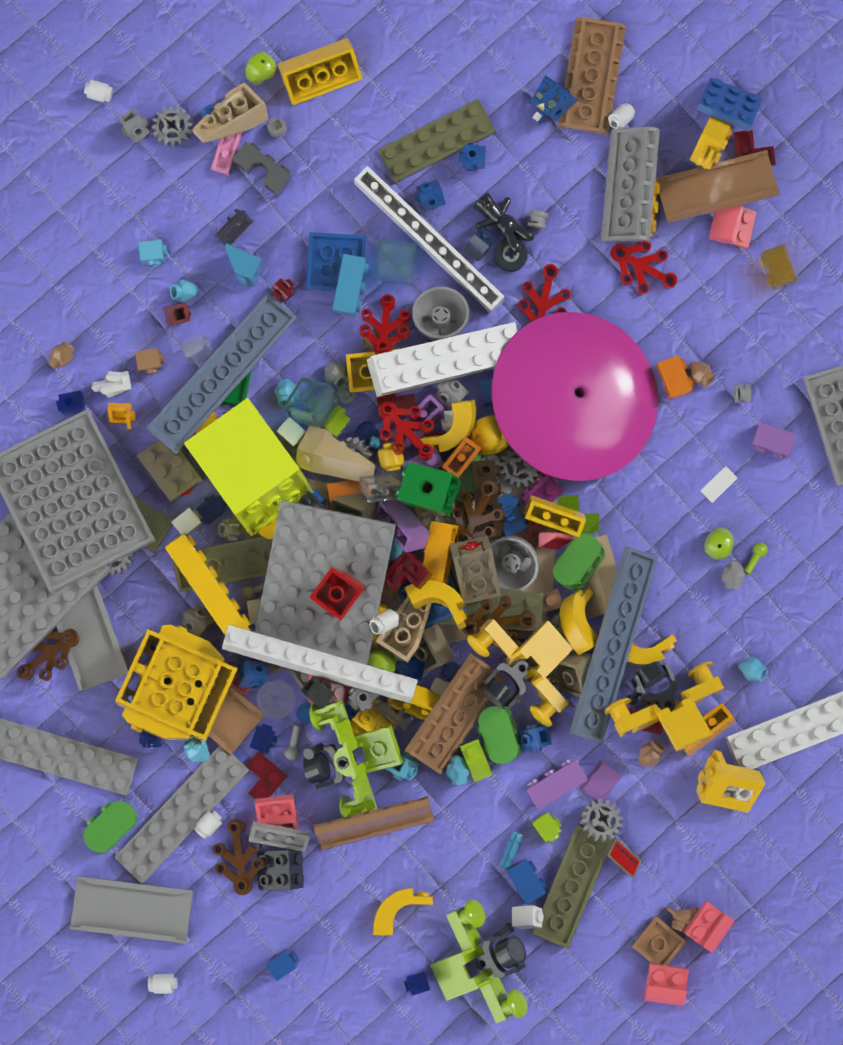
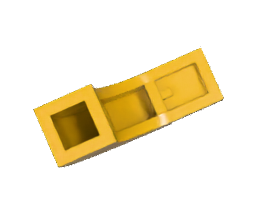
(463, 422)
(439, 593)
(574, 622)
(645, 656)
(389, 907)

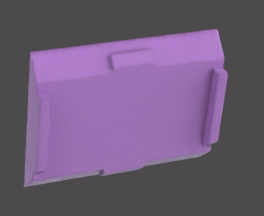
(601, 781)

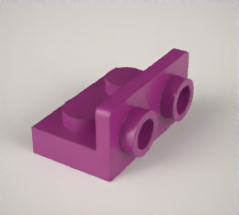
(545, 489)

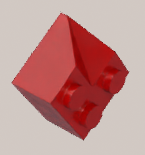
(337, 592)

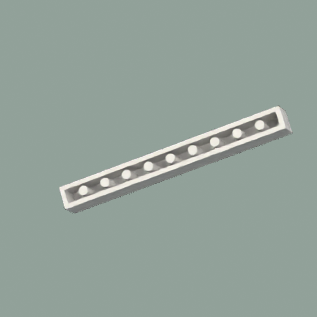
(429, 240)
(319, 664)

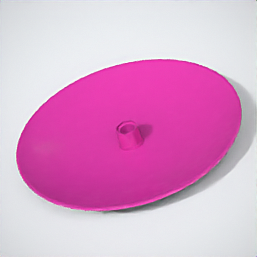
(538, 402)

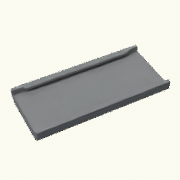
(630, 184)
(98, 652)
(131, 909)

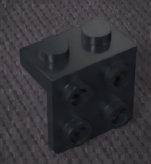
(281, 870)

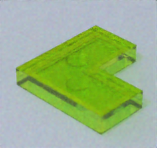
(592, 519)

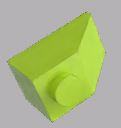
(476, 760)

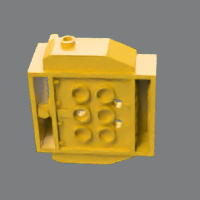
(164, 707)

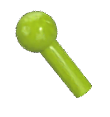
(759, 550)

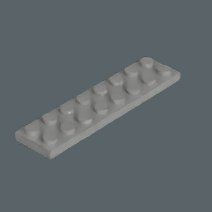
(66, 757)
(181, 813)

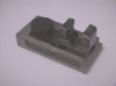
(234, 227)
(387, 712)

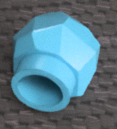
(183, 291)
(284, 390)
(752, 669)
(196, 750)
(458, 770)

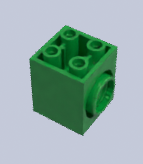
(417, 484)

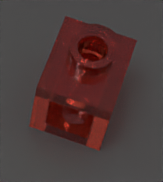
(532, 533)

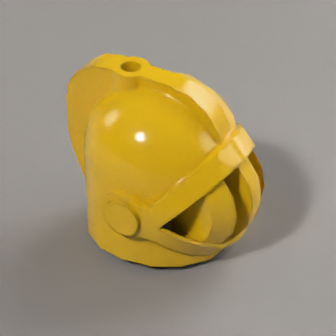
(488, 436)

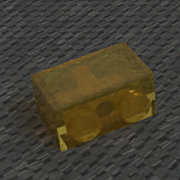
(778, 267)

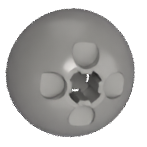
(440, 305)
(511, 572)

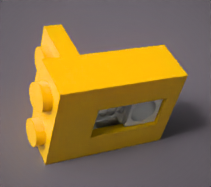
(728, 784)

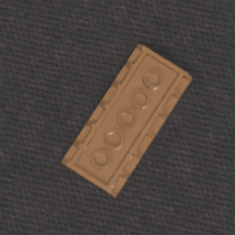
(593, 74)
(721, 187)
(452, 716)
(234, 721)
(374, 823)

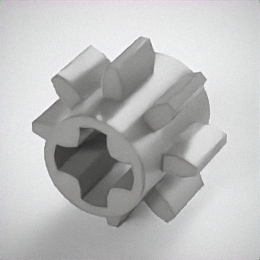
(229, 529)

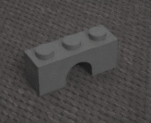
(249, 158)

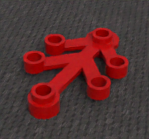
(640, 265)
(543, 304)
(385, 328)
(405, 428)

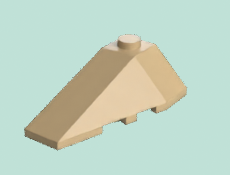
(236, 113)
(328, 456)
(601, 581)
(406, 637)

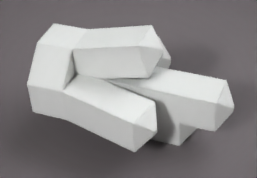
(113, 384)

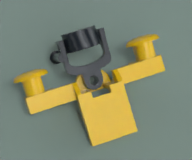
(547, 650)
(679, 719)

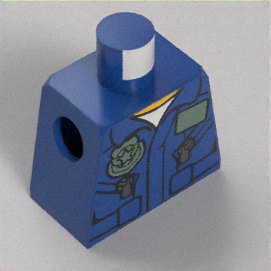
(551, 100)

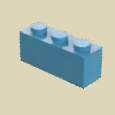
(350, 285)

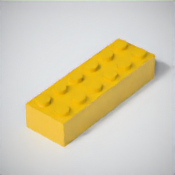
(205, 584)

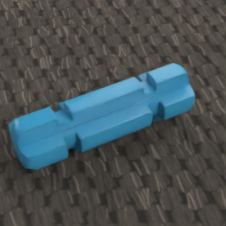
(374, 443)
(510, 850)

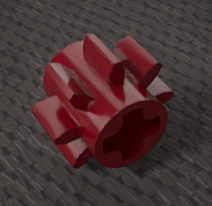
(283, 289)

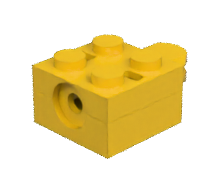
(711, 143)

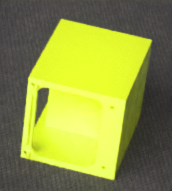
(248, 466)

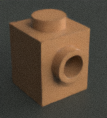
(149, 361)

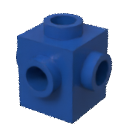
(473, 156)
(430, 195)
(252, 674)
(531, 738)

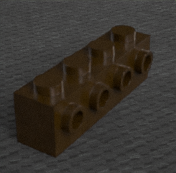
(482, 472)

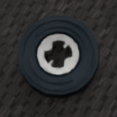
(505, 262)

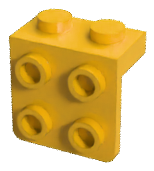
(369, 720)

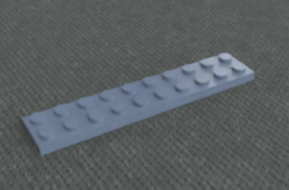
(221, 373)
(613, 644)

